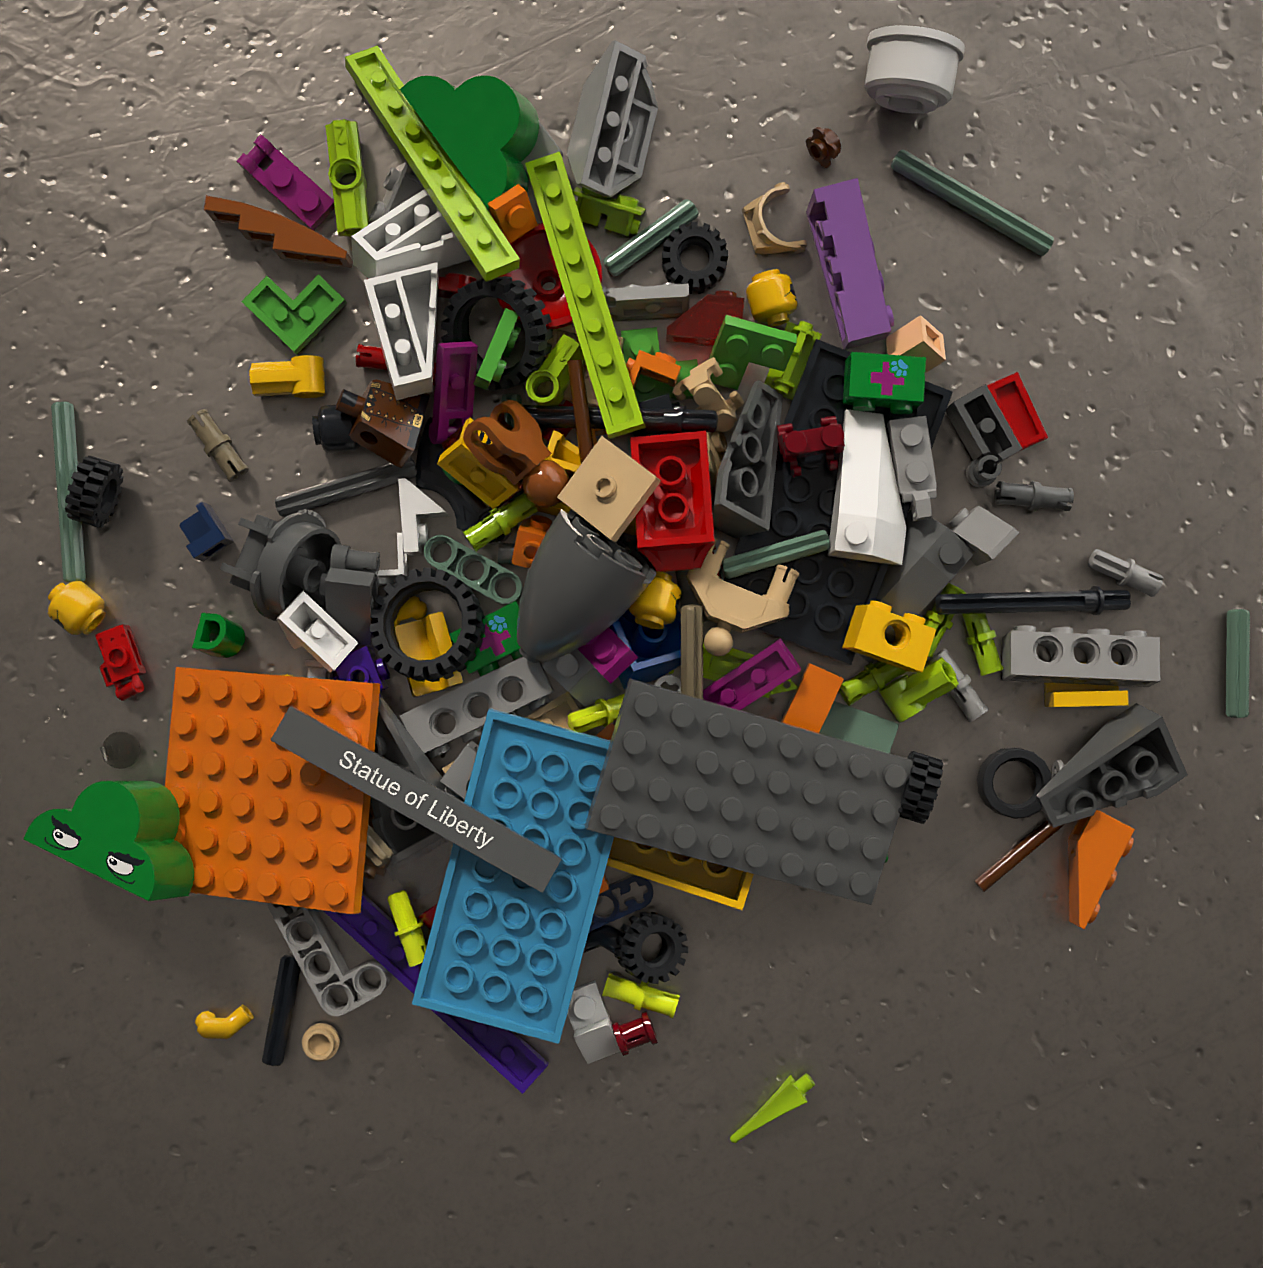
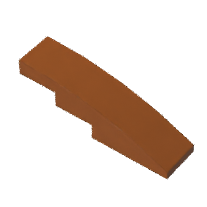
(288, 237)

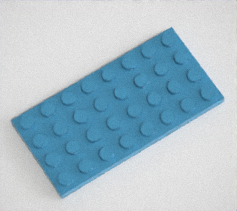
(494, 941)

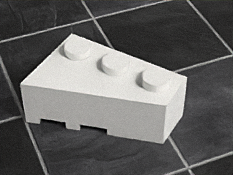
(406, 239)
(405, 323)

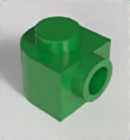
(218, 636)

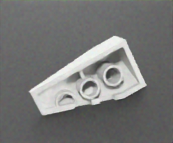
(867, 501)

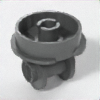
(282, 561)

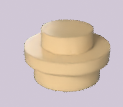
(321, 1042)

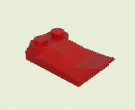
(677, 518)

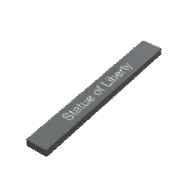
(416, 798)

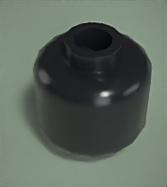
(332, 430)

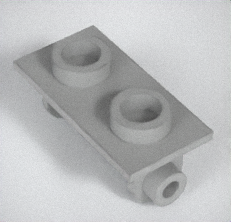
(399, 188)

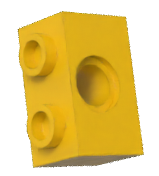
(911, 642)

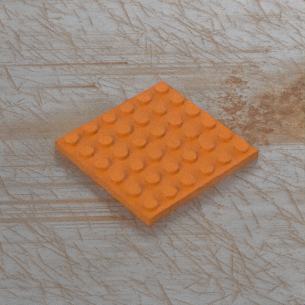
(252, 810)

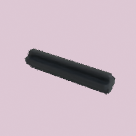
(281, 1011)

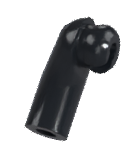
(605, 937)

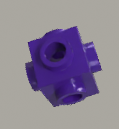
(364, 661)

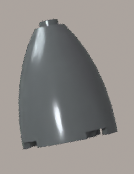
(576, 588)

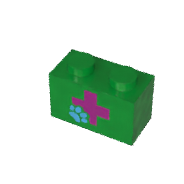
(884, 381)
(498, 640)

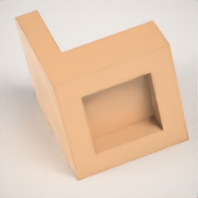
(918, 340)

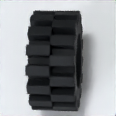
(701, 237)
(94, 491)
(921, 787)
(668, 956)

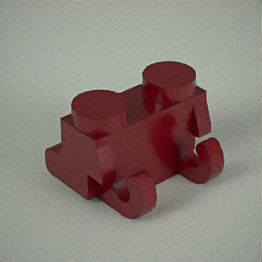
(810, 443)

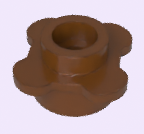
(823, 146)

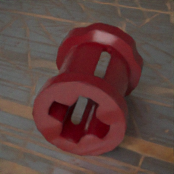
(634, 1033)

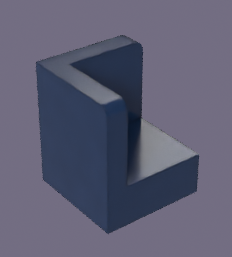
(205, 533)

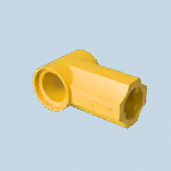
(299, 377)

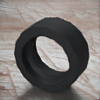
(986, 776)

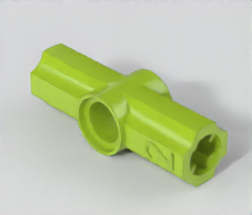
(346, 158)

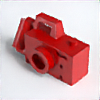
(121, 661)

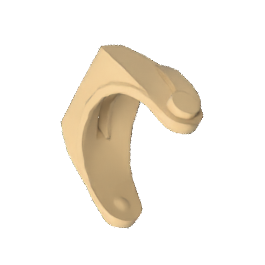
(761, 239)

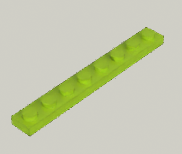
(432, 165)
(585, 296)

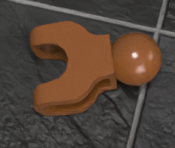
(517, 453)

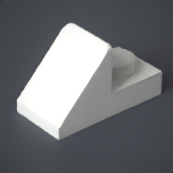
(414, 507)
(316, 631)
(591, 1023)

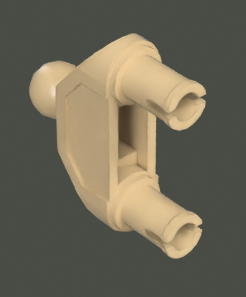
(734, 606)

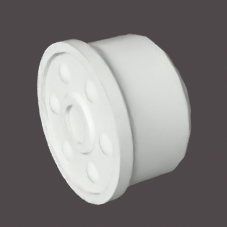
(912, 67)

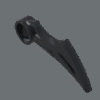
(430, 476)

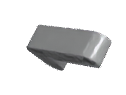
(339, 974)

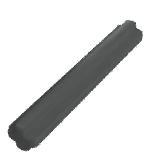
(344, 487)

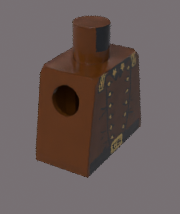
(382, 422)

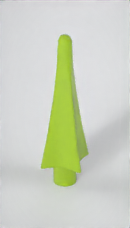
(786, 1098)

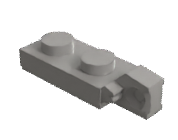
(648, 301)
(913, 464)

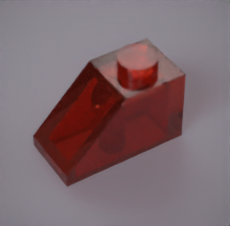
(704, 319)

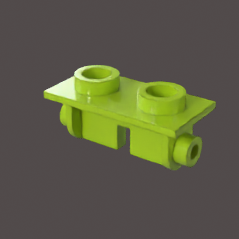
(620, 211)
(787, 381)

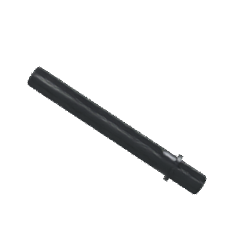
(655, 419)
(1090, 600)

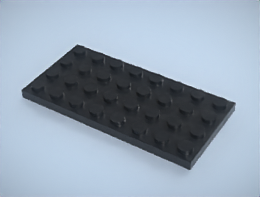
(801, 505)

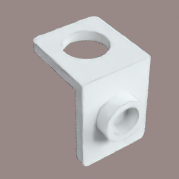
(388, 576)

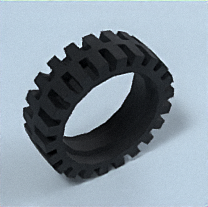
(523, 304)
(398, 595)

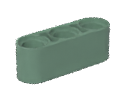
(461, 557)

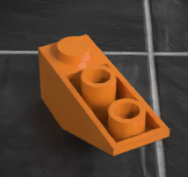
(1092, 858)

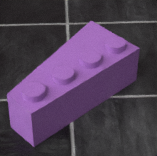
(849, 263)

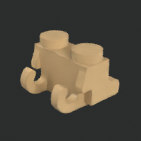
(708, 396)

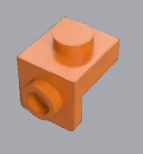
(513, 213)
(658, 367)
(529, 539)

